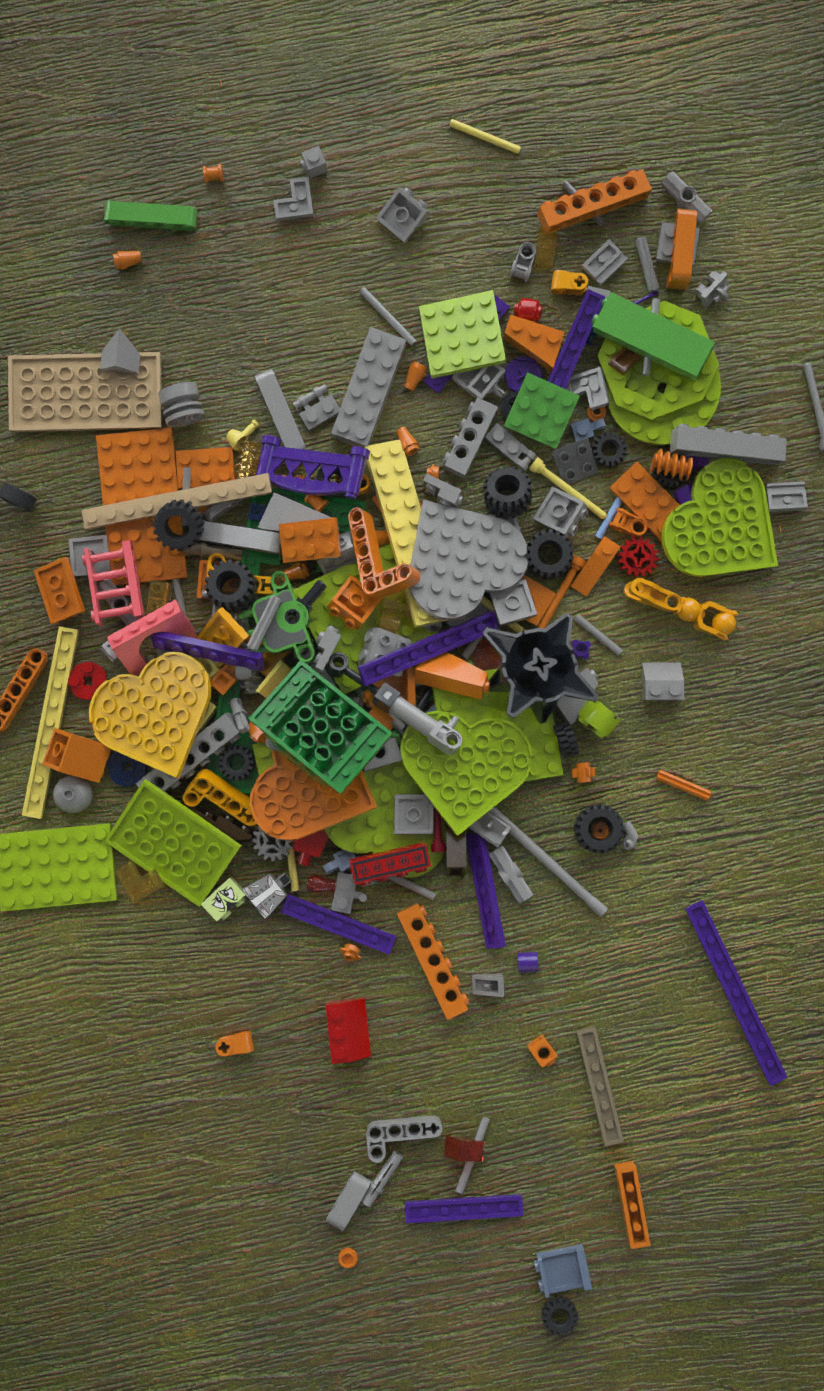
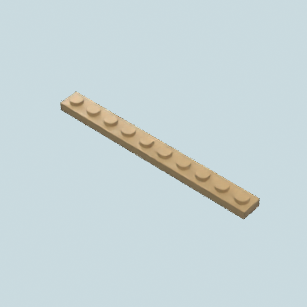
(199, 496)

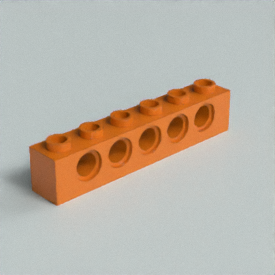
(605, 203)
(450, 1007)

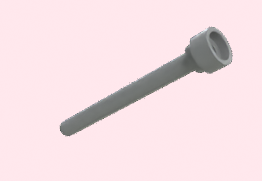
(816, 402)

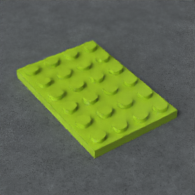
(174, 841)
(56, 867)

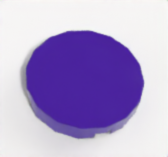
(517, 371)

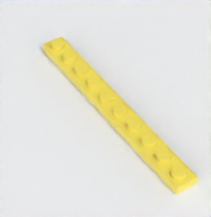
(50, 719)

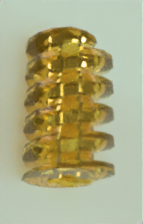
(247, 460)

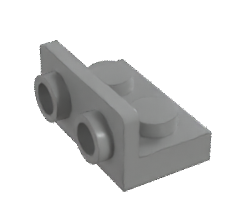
(347, 556)

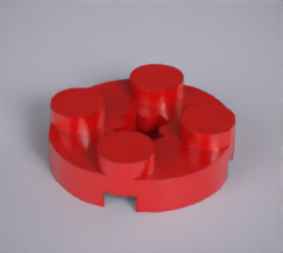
(78, 675)

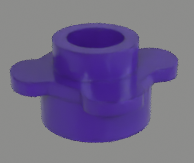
(585, 648)

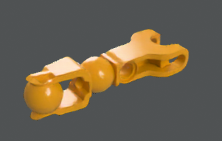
(686, 608)

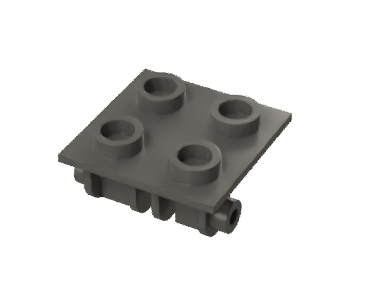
(575, 461)

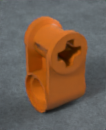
(627, 523)
(238, 1044)

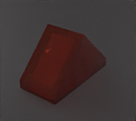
(464, 1149)

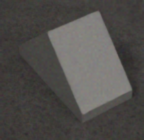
(488, 984)

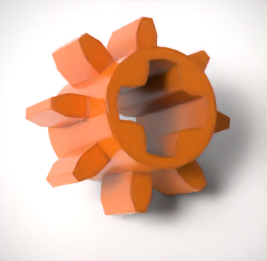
(583, 772)

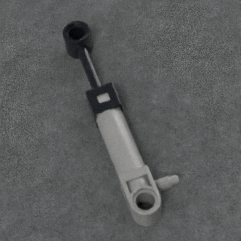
(389, 700)

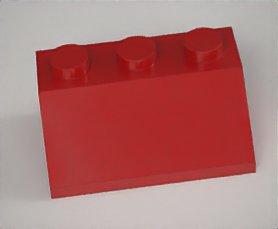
(348, 1030)

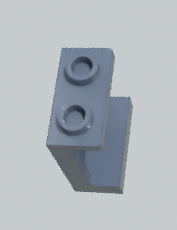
(562, 1269)

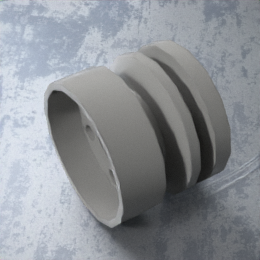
(181, 404)

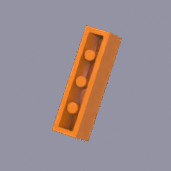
(632, 1205)

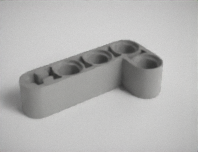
(404, 1134)

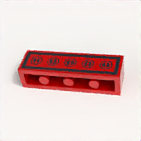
(389, 863)

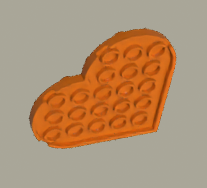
(295, 806)

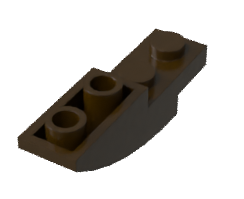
(224, 824)

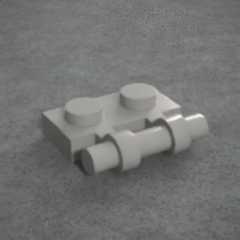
(321, 411)

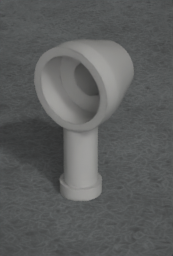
(244, 673)

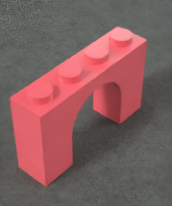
(128, 640)

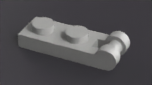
(510, 447)

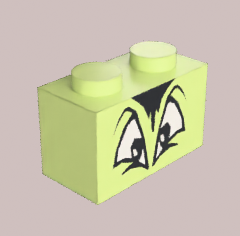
(223, 899)

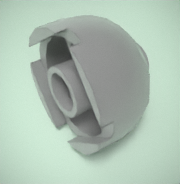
(73, 794)

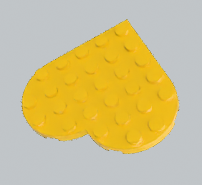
(153, 713)

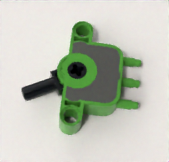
(281, 633)

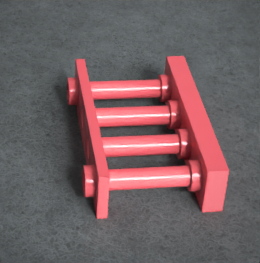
(129, 571)

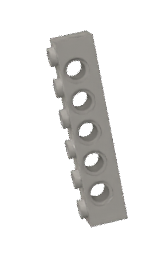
(209, 735)

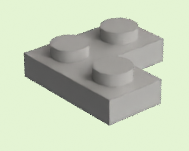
(299, 205)
(593, 384)

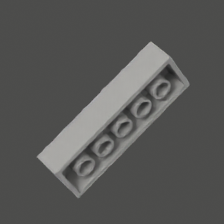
(368, 388)

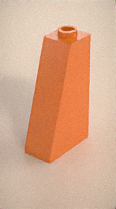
(453, 675)

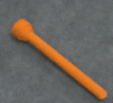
(577, 564)

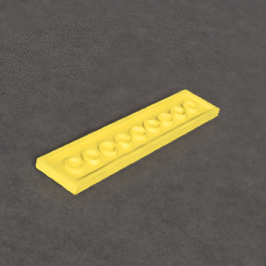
(399, 509)

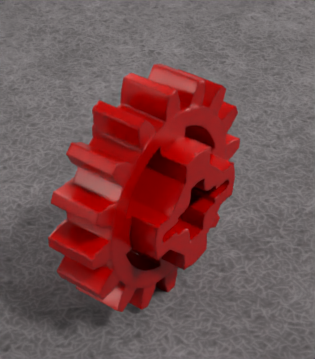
(639, 548)

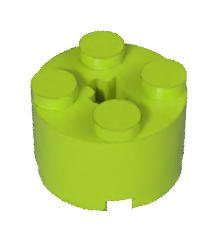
(599, 717)

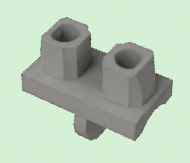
(716, 291)

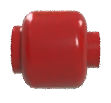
(528, 309)

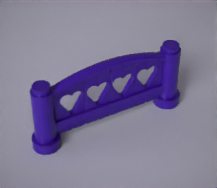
(350, 466)

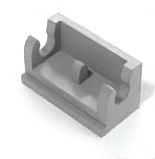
(492, 827)

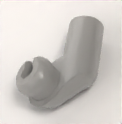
(631, 836)

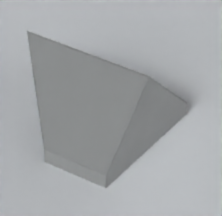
(120, 355)

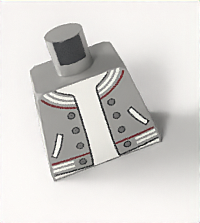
(267, 893)

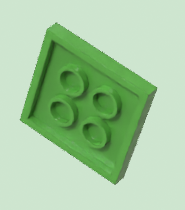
(541, 410)

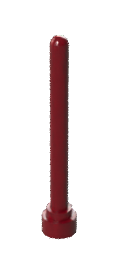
(437, 844)

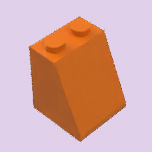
(76, 755)

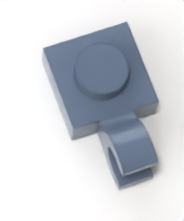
(585, 429)
(341, 861)

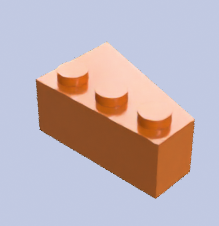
(534, 340)

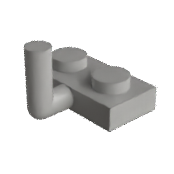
(345, 893)

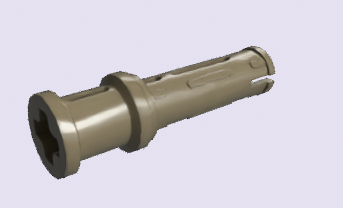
(204, 549)

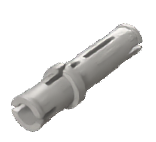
(369, 1198)

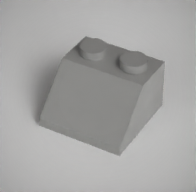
(662, 682)

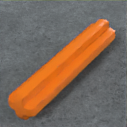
(683, 785)

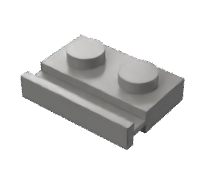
(604, 262)
(786, 496)

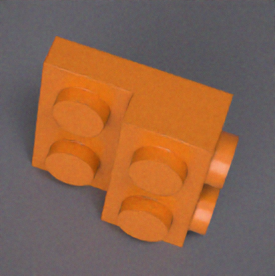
(352, 604)

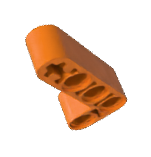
(682, 250)

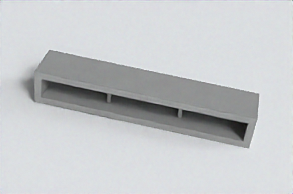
(724, 444)

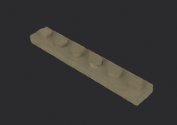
(599, 1086)

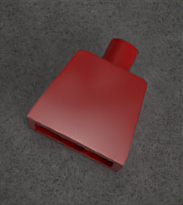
(310, 846)

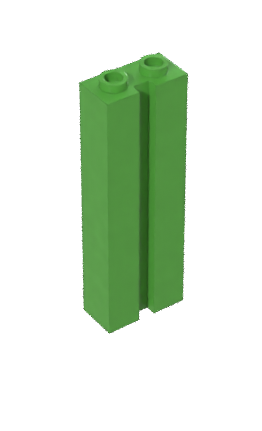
(652, 336)

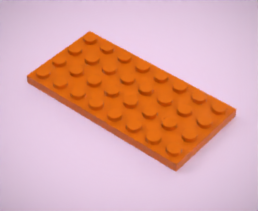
(135, 468)

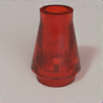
(320, 884)

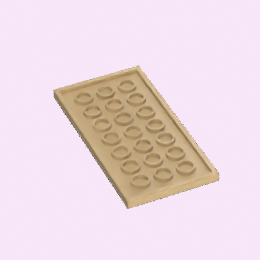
(76, 395)

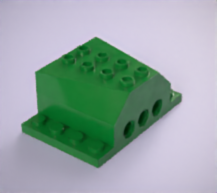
(319, 728)

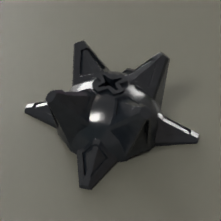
(537, 668)

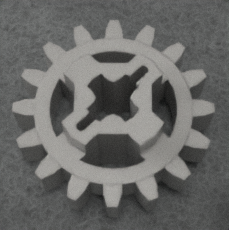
(279, 846)

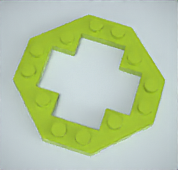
(672, 398)

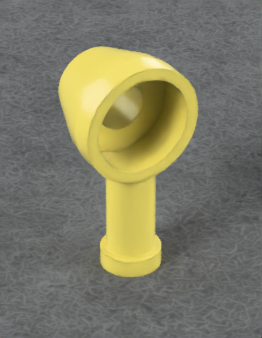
(235, 437)

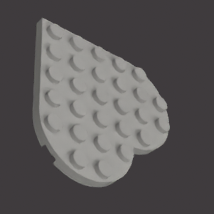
(462, 558)

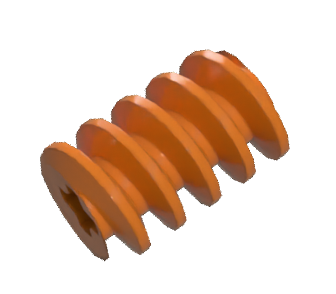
(672, 464)

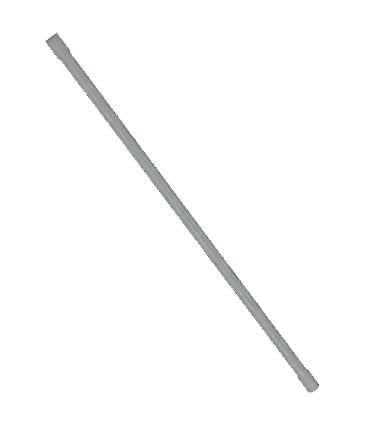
(598, 907)

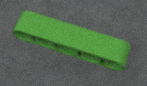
(150, 215)

